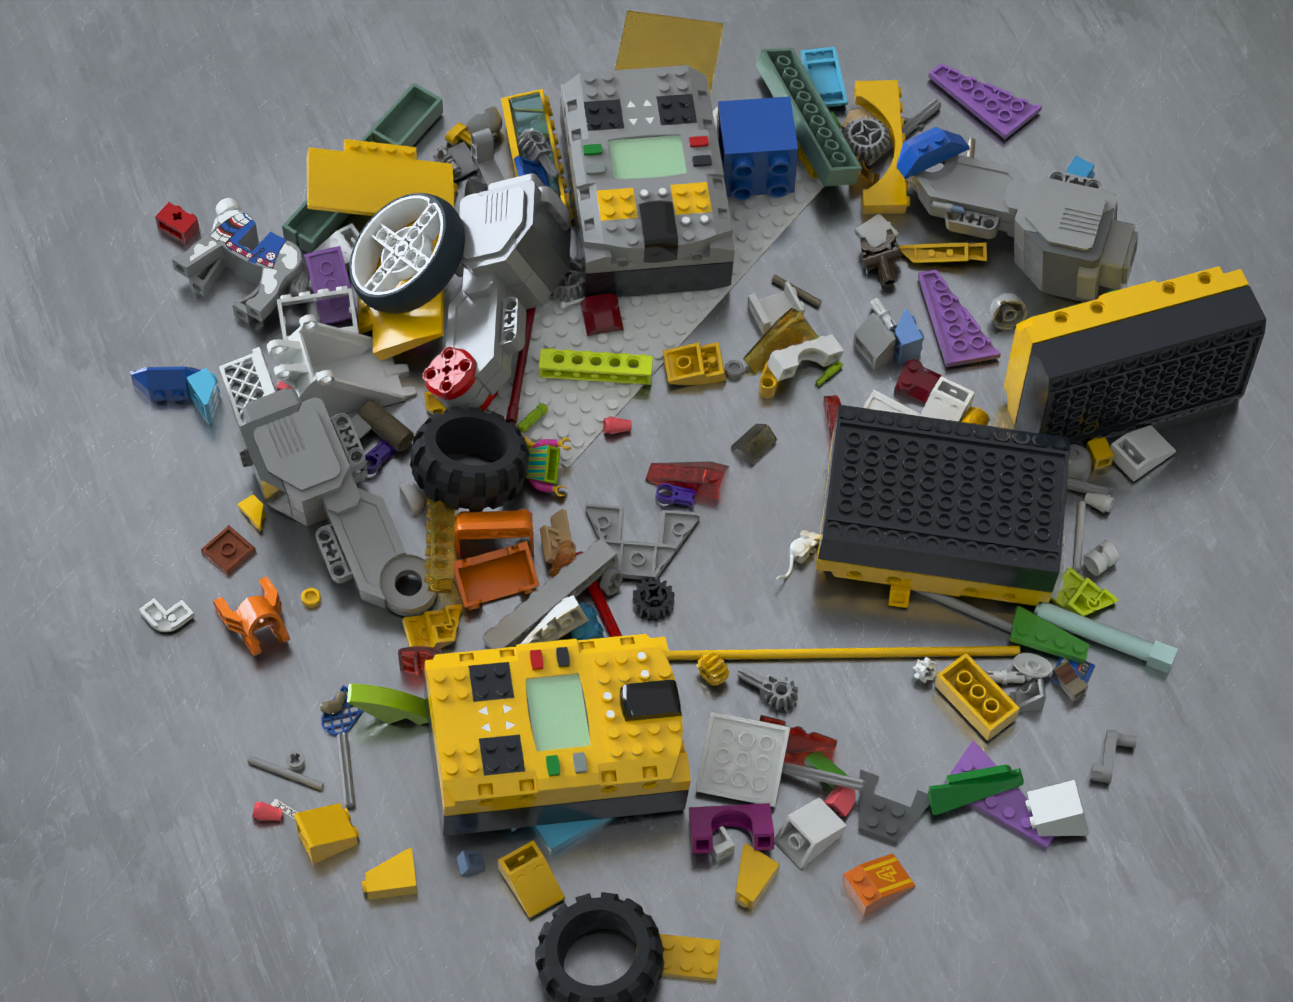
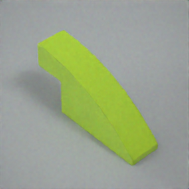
(387, 703)

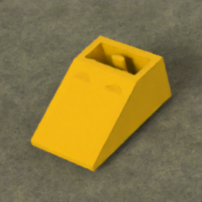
(530, 879)

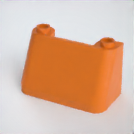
(495, 575)

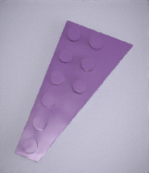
(987, 102)
(954, 326)
(1005, 807)

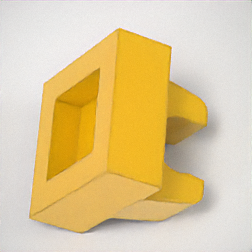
(899, 596)

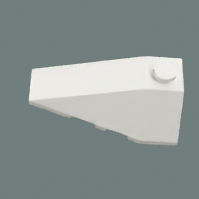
(558, 622)

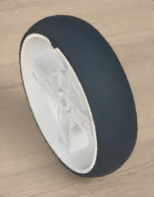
(407, 253)

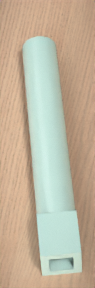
(1156, 654)

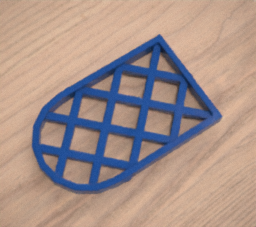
(351, 723)

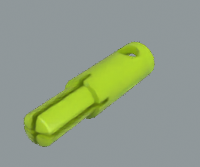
(829, 372)

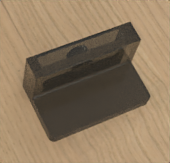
(755, 441)

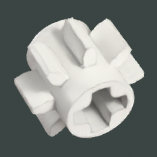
(925, 669)

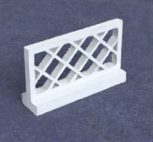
(261, 371)

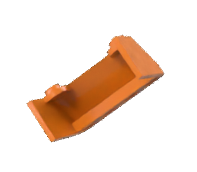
(493, 525)

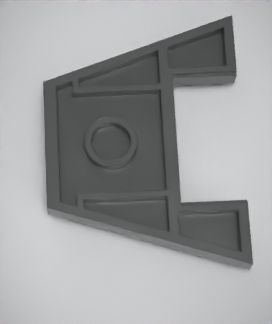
(885, 817)

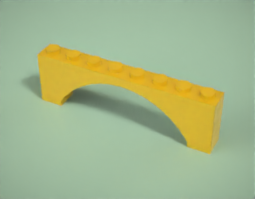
(882, 100)

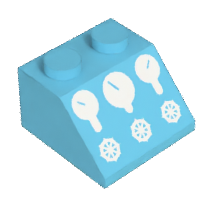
(204, 393)

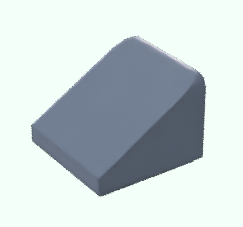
(470, 862)

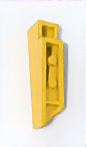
(945, 252)

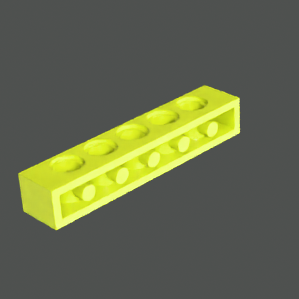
(588, 372)

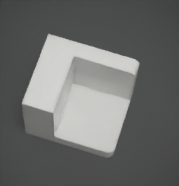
(722, 845)

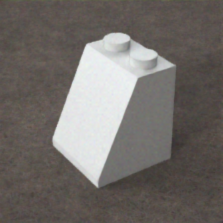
(1057, 810)
(809, 832)

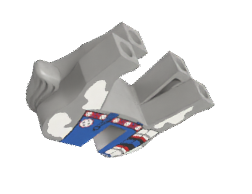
(234, 244)

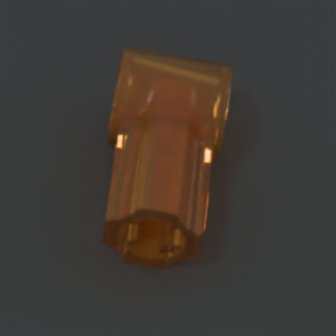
(561, 558)

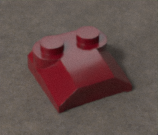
(601, 314)
(916, 382)

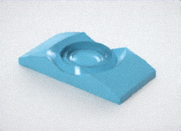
(826, 75)

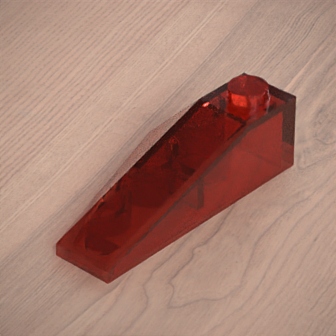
(703, 477)
(800, 741)

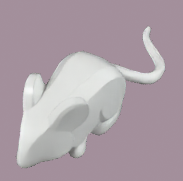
(801, 548)

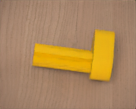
(457, 133)

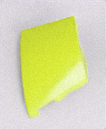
(1082, 594)

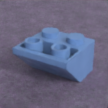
(908, 339)

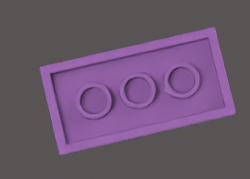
(329, 271)

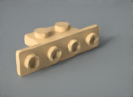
(553, 536)

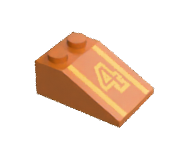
(876, 883)

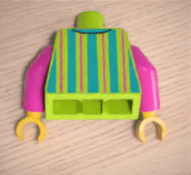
(544, 464)

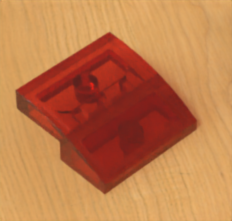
(413, 658)

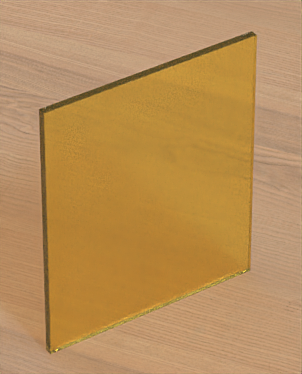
(669, 41)

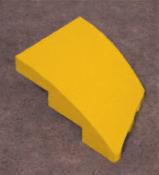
(433, 627)

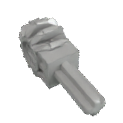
(538, 150)
(770, 688)

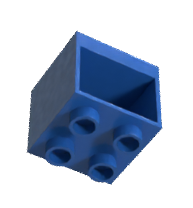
(757, 147)

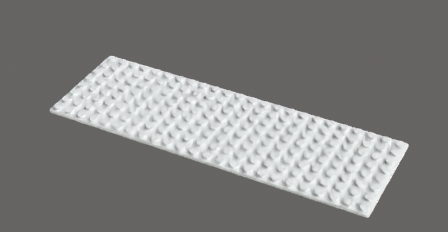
(649, 326)

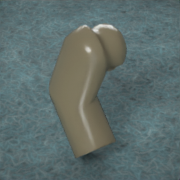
(334, 705)

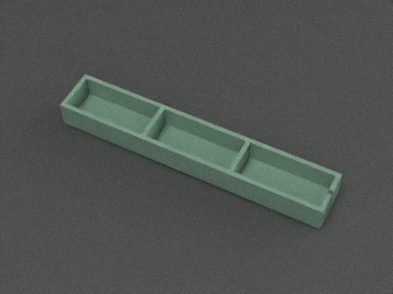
(398, 126)

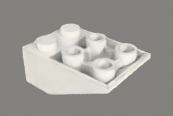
(345, 239)
(948, 401)
(1140, 451)

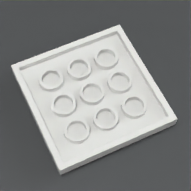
(742, 759)

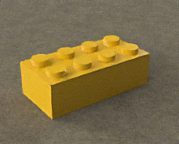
(977, 696)

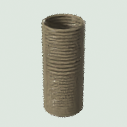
(386, 425)

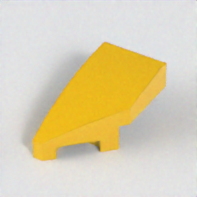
(432, 404)
(254, 510)

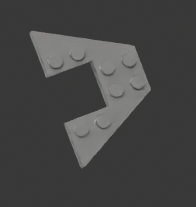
(637, 558)

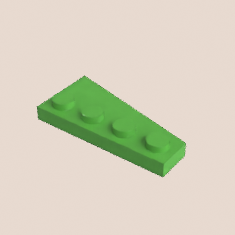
(1042, 635)

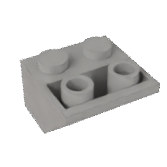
(875, 341)

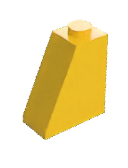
(754, 876)
(391, 877)

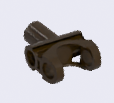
(882, 258)

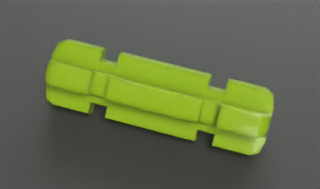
(532, 417)

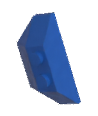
(929, 150)
(163, 382)

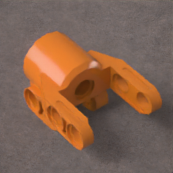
(255, 614)

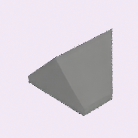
(1030, 695)

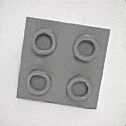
(458, 156)

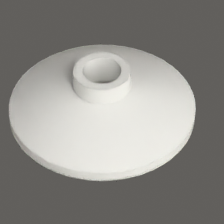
(1033, 665)

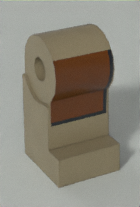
(1070, 681)

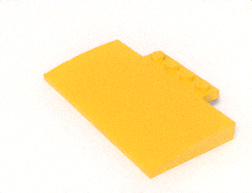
(371, 176)
(404, 330)

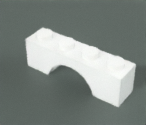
(822, 350)

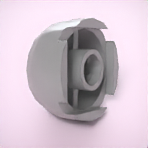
(490, 119)
(1007, 311)
(1079, 462)

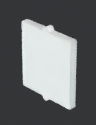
(875, 230)

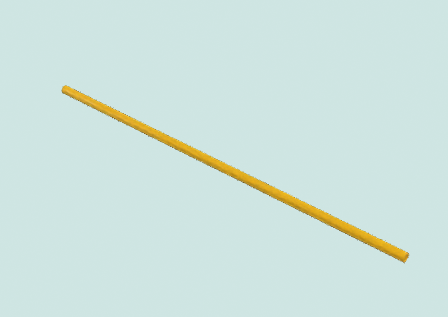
(849, 652)

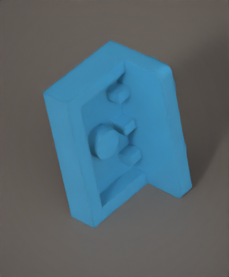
(591, 629)

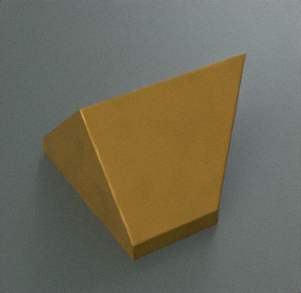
(866, 178)

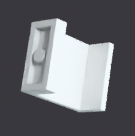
(771, 308)

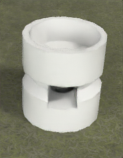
(1101, 557)

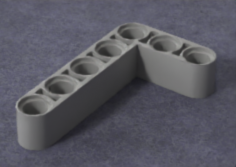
(483, 156)

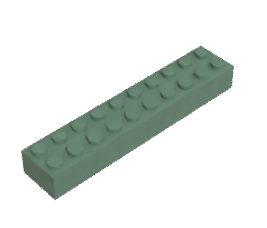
(813, 122)

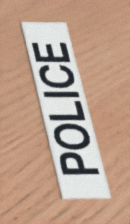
(287, 810)

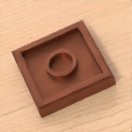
(228, 550)

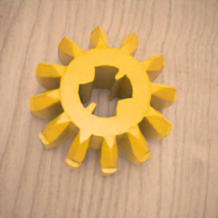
(713, 669)

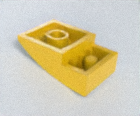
(694, 364)

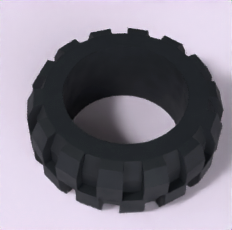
(464, 484)
(595, 914)

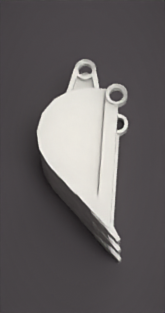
(337, 368)

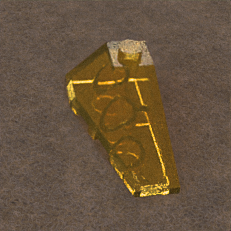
(786, 331)

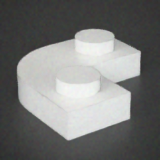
(166, 620)

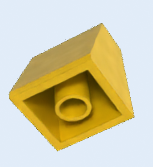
(326, 831)

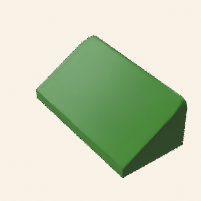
(819, 761)

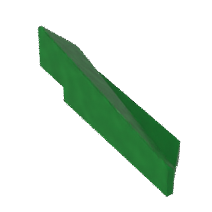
(972, 786)

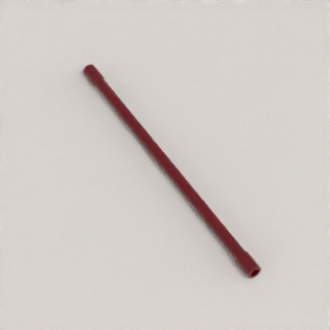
(513, 409)

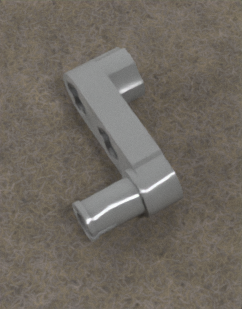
(1104, 771)

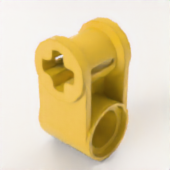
(770, 380)

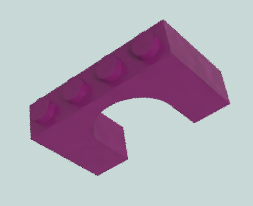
(751, 817)

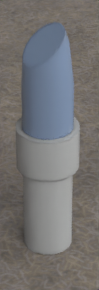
(948, 207)

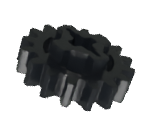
(653, 597)

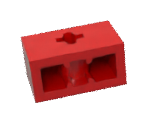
(177, 222)

